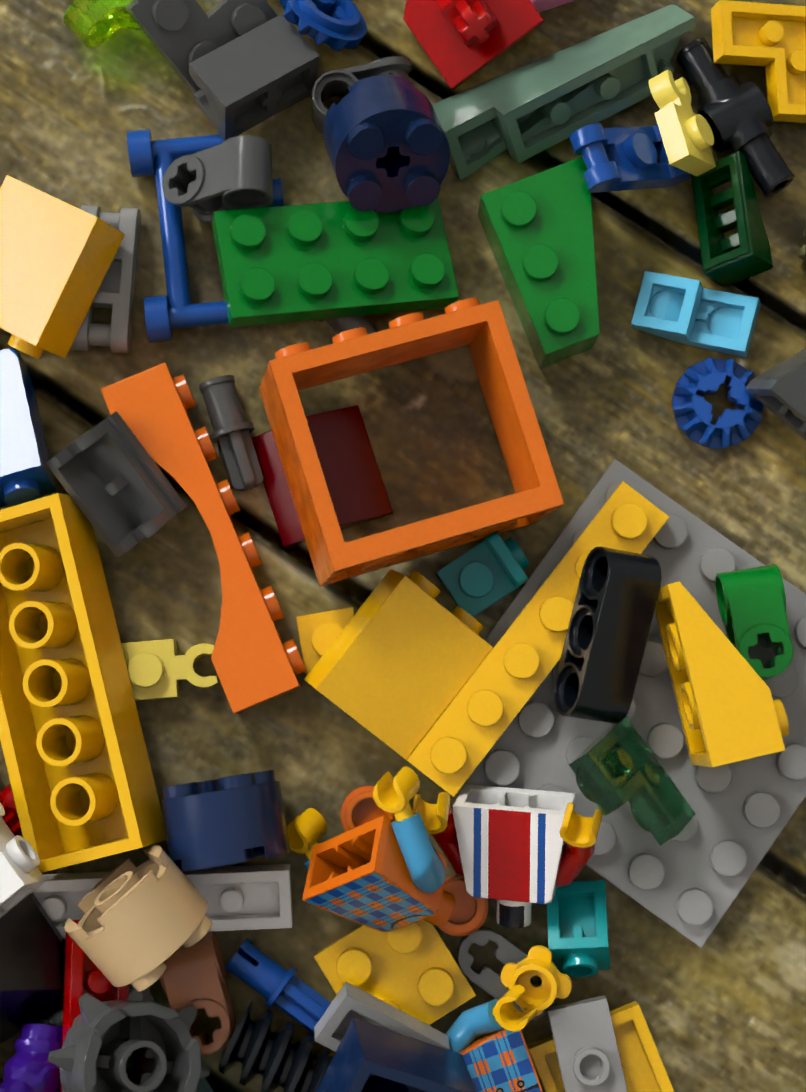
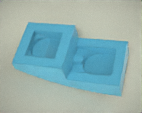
(695, 315)

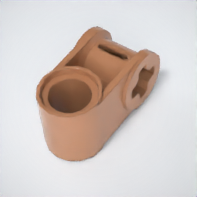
(199, 979)

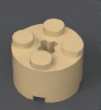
(139, 919)

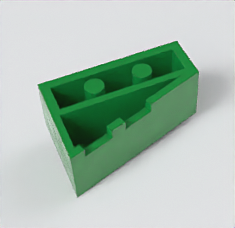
(547, 258)

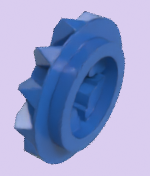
(327, 21)
(695, 415)

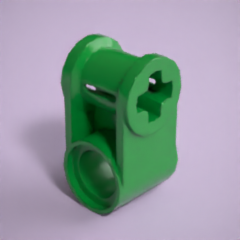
(754, 609)

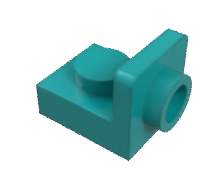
(485, 574)
(579, 929)

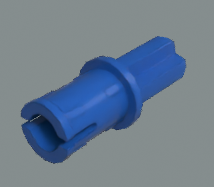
(278, 985)

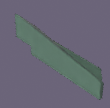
(560, 92)

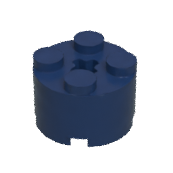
(386, 145)
(225, 821)

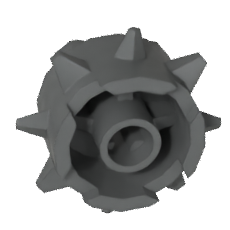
(113, 1030)

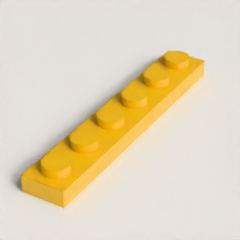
(527, 647)

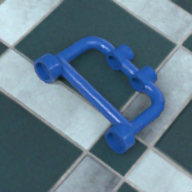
(175, 308)

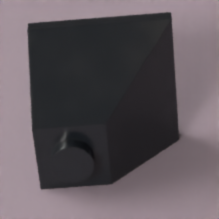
(29, 967)

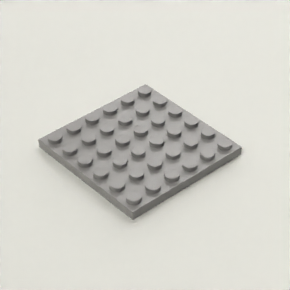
(735, 804)

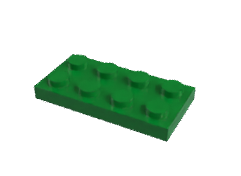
(331, 262)

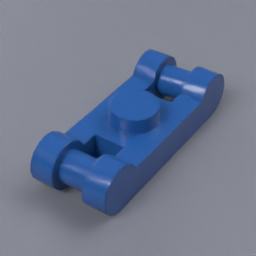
(624, 158)

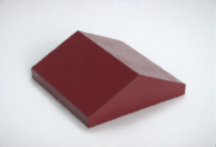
(347, 468)

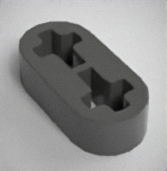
(486, 976)

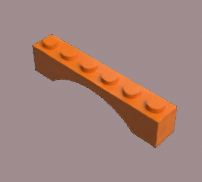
(249, 648)

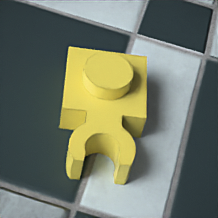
(683, 132)
(157, 668)

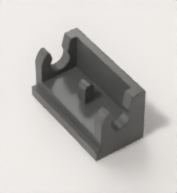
(254, 76)
(116, 484)

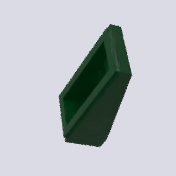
(740, 254)

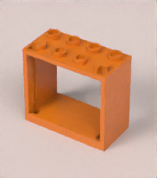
(408, 339)

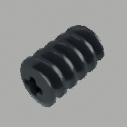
(274, 1055)

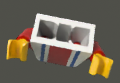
(511, 844)

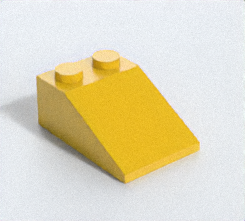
(718, 694)

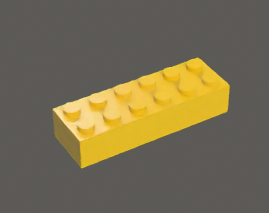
(68, 694)

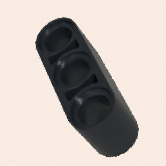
(607, 635)

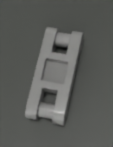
(116, 288)

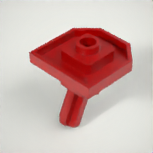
(468, 33)

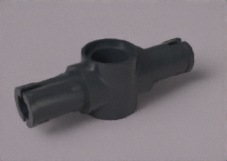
(736, 116)

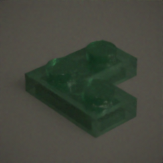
(624, 769)

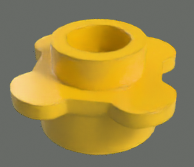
(538, 964)

